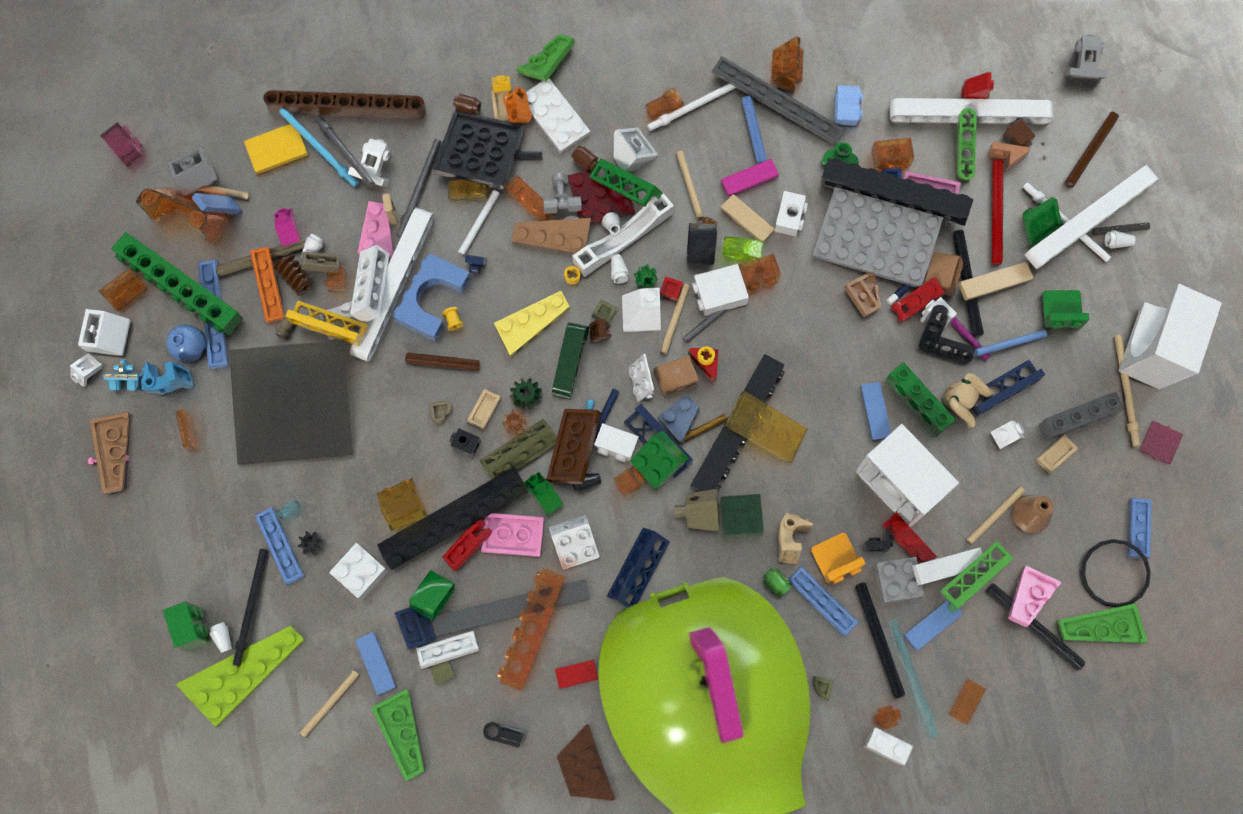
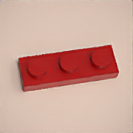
(908, 539)

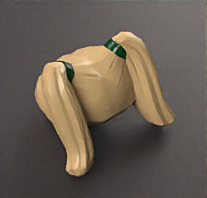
(963, 396)

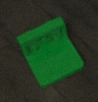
(1063, 309)

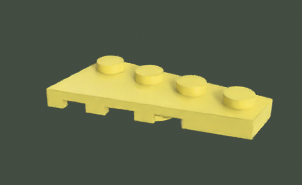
(525, 324)

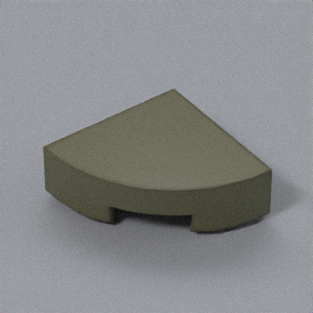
(822, 687)

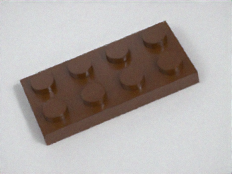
(573, 446)

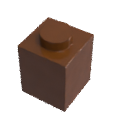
(1019, 134)

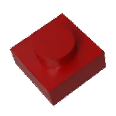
(671, 288)

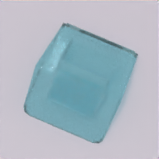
(289, 510)

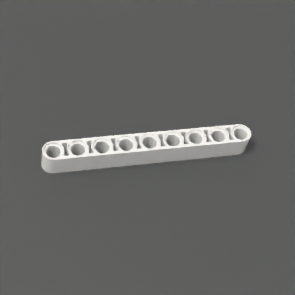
(987, 110)
(1091, 217)
(396, 277)

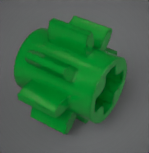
(646, 276)

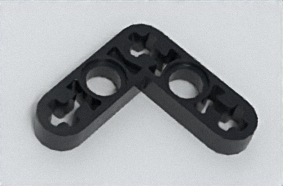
(935, 338)

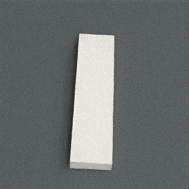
(946, 566)

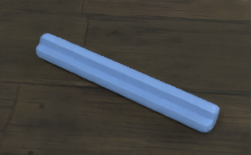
(754, 129)

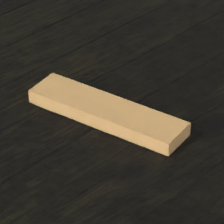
(995, 281)

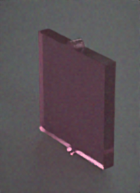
(1161, 442)

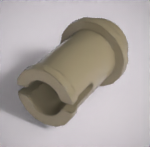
(284, 329)

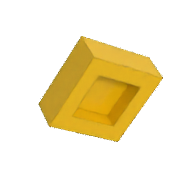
(501, 83)

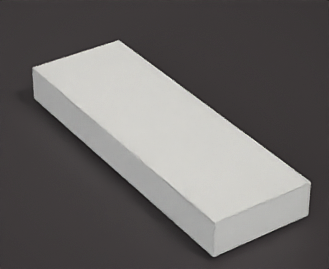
(447, 649)

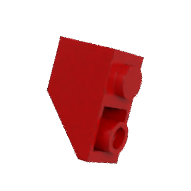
(978, 87)

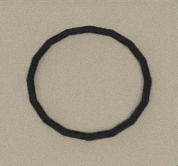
(1118, 542)

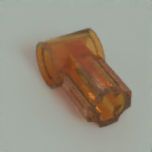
(668, 102)

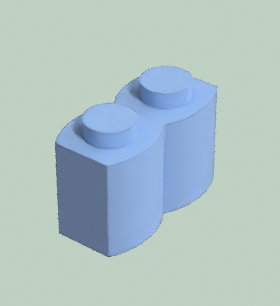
(847, 105)

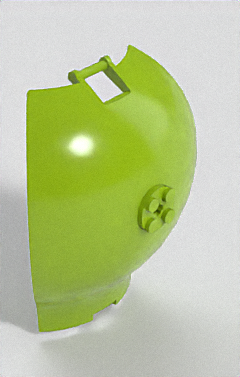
(668, 719)

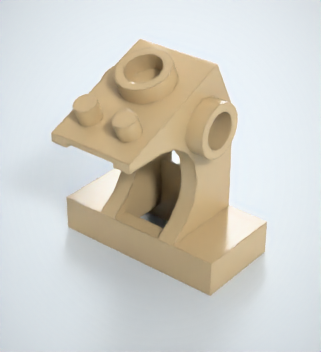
(789, 550)

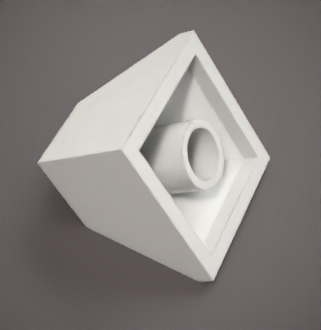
(632, 149)
(641, 310)

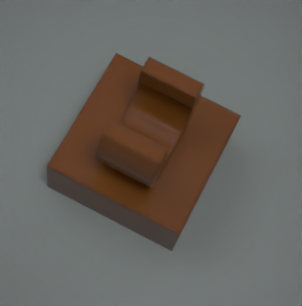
(598, 330)

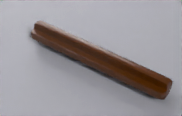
(442, 361)

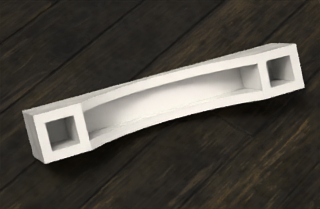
(646, 219)

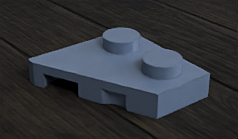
(680, 417)

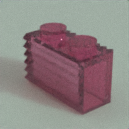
(122, 144)

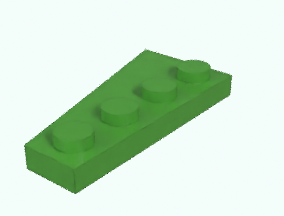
(1110, 625)
(399, 729)

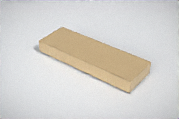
(747, 218)

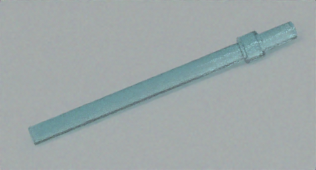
(927, 716)

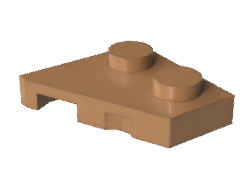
(864, 294)

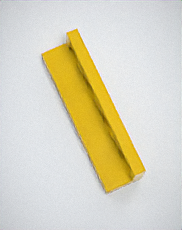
(326, 327)

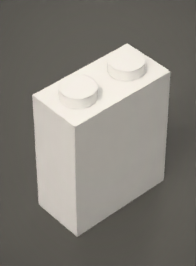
(720, 289)

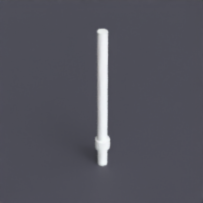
(666, 118)
(1039, 197)

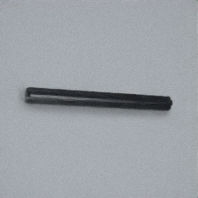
(966, 273)
(1040, 630)
(880, 640)

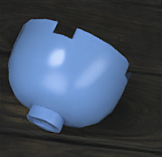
(186, 343)

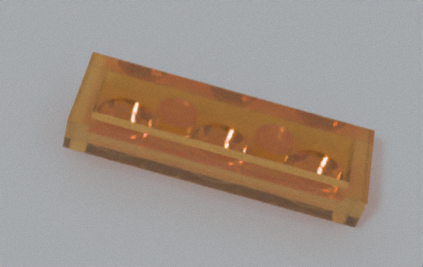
(528, 199)

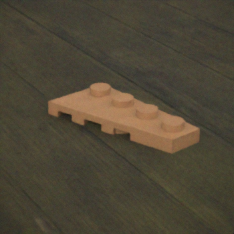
(563, 235)
(110, 447)

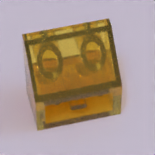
(401, 504)

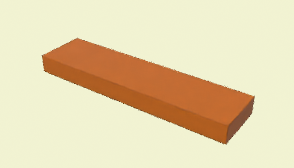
(267, 284)

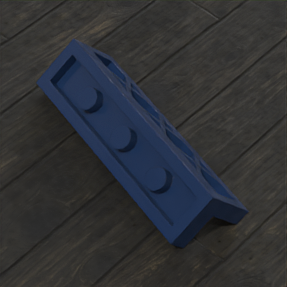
(1009, 391)
(655, 427)
(635, 566)

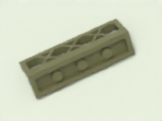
(520, 452)

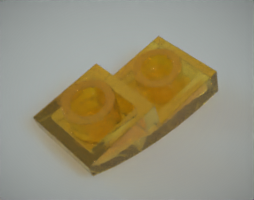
(466, 190)

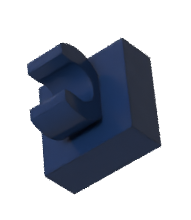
(475, 262)

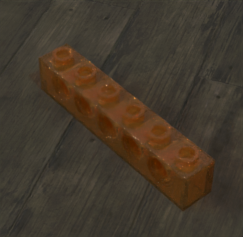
(518, 679)

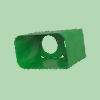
(431, 595)

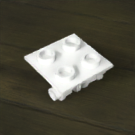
(641, 379)

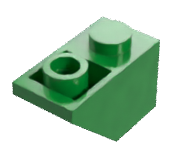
(543, 493)

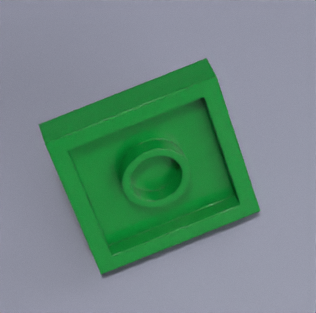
(1041, 221)

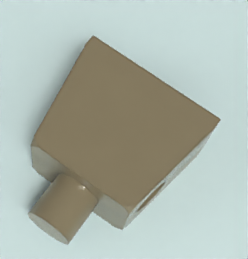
(701, 510)

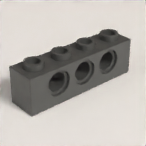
(1081, 416)

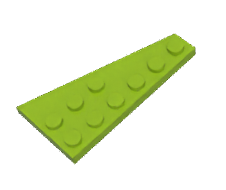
(225, 686)

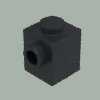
(465, 442)

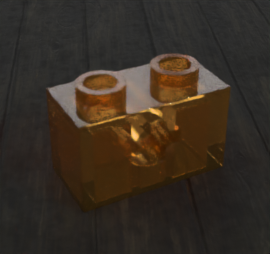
(893, 153)
(765, 265)

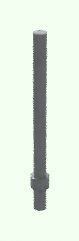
(327, 129)
(419, 186)

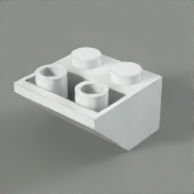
(104, 333)

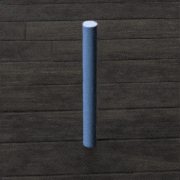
(1011, 342)

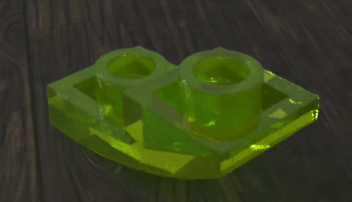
(742, 247)

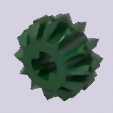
(524, 386)

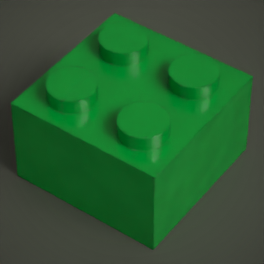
(659, 459)
(186, 626)

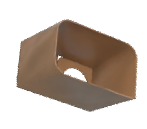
(946, 270)
(676, 375)

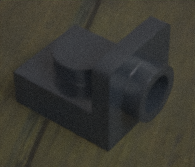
(877, 545)

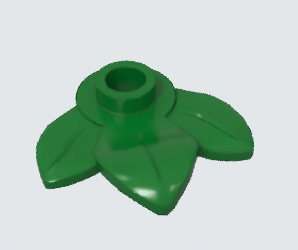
(848, 158)

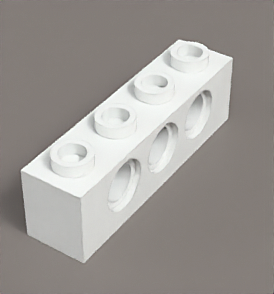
(369, 284)

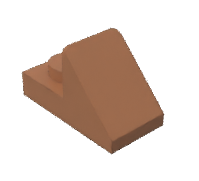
(1012, 153)

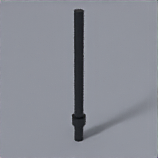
(241, 644)

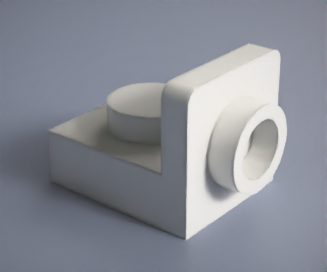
(84, 368)

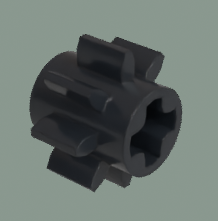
(313, 538)

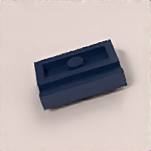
(414, 628)

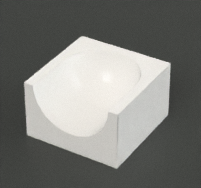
(1171, 340)
(906, 475)

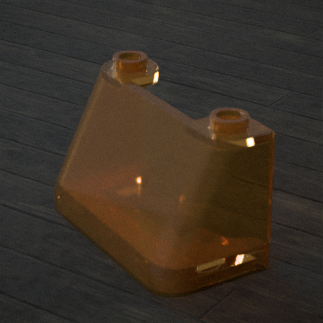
(164, 201)

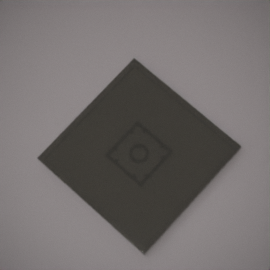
(291, 402)

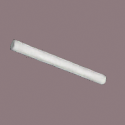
(478, 223)

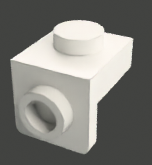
(1008, 434)

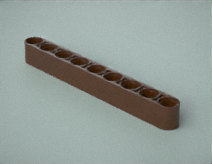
(353, 108)

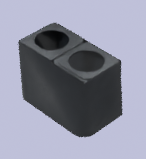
(701, 243)

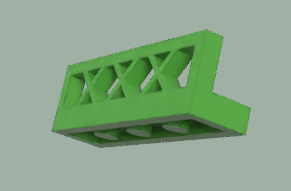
(978, 584)

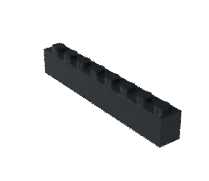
(899, 191)
(728, 441)
(452, 518)

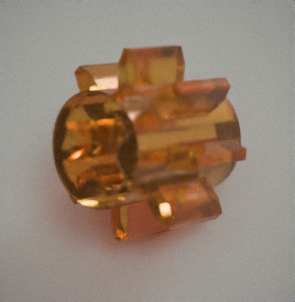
(515, 427)
(888, 716)

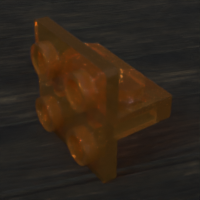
(788, 61)

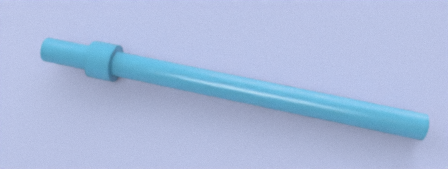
(342, 170)

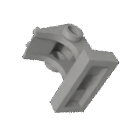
(1085, 68)

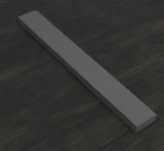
(778, 101)
(505, 609)

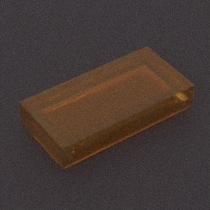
(185, 430)
(967, 701)

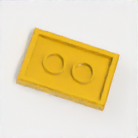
(275, 148)

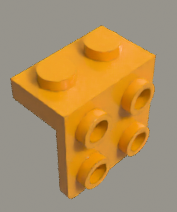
(837, 558)

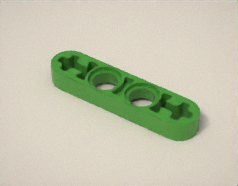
(966, 144)

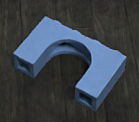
(432, 272)

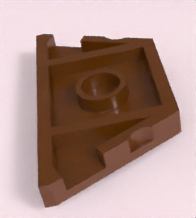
(584, 768)

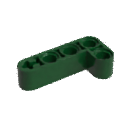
(569, 359)

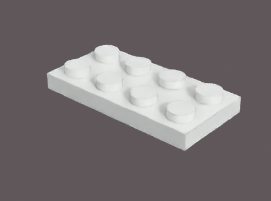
(556, 116)

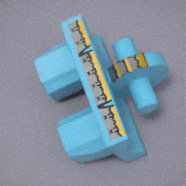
(115, 379)

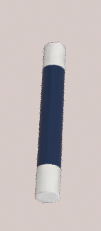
(902, 290)

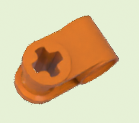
(517, 108)

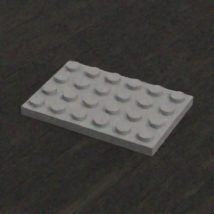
(877, 237)

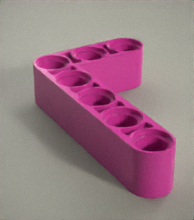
(719, 681)

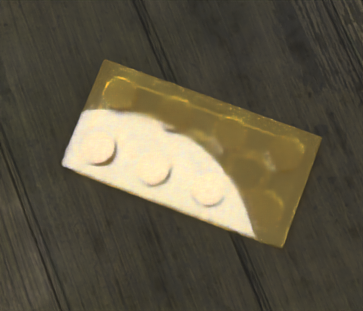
(766, 427)

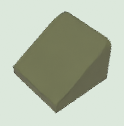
(442, 672)

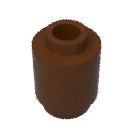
(467, 104)
(585, 158)

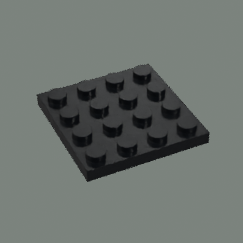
(478, 149)

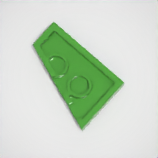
(546, 61)

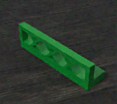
(624, 179)

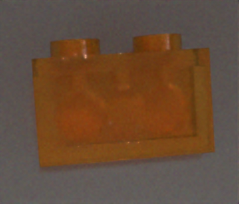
(123, 289)

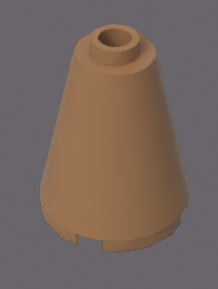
(1032, 513)

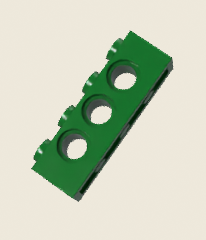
(920, 399)

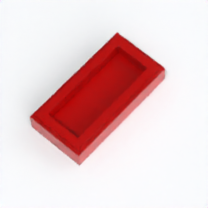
(576, 674)

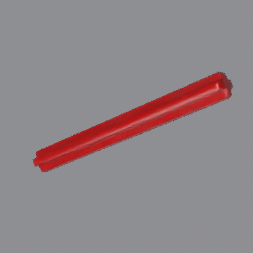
(997, 211)

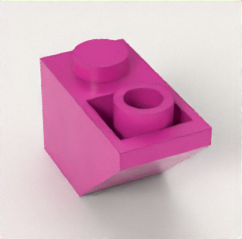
(286, 226)

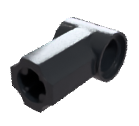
(506, 734)

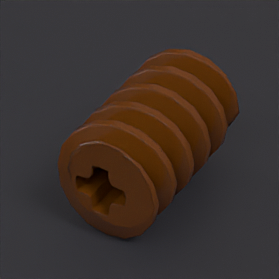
(293, 274)

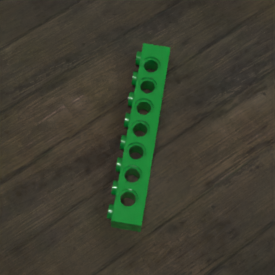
(128, 245)

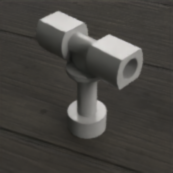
(561, 200)

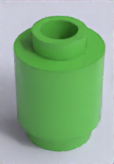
(776, 582)

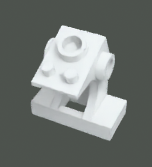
(382, 152)

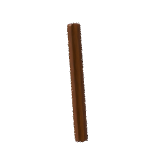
(1092, 149)

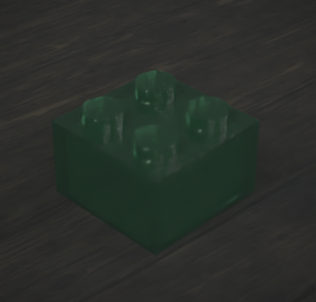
(741, 516)

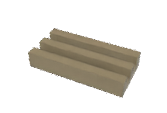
(320, 262)

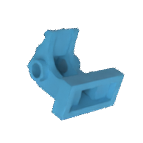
(174, 378)

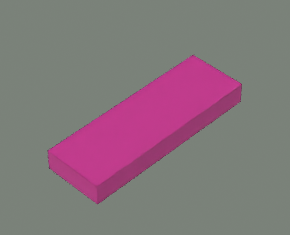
(750, 177)

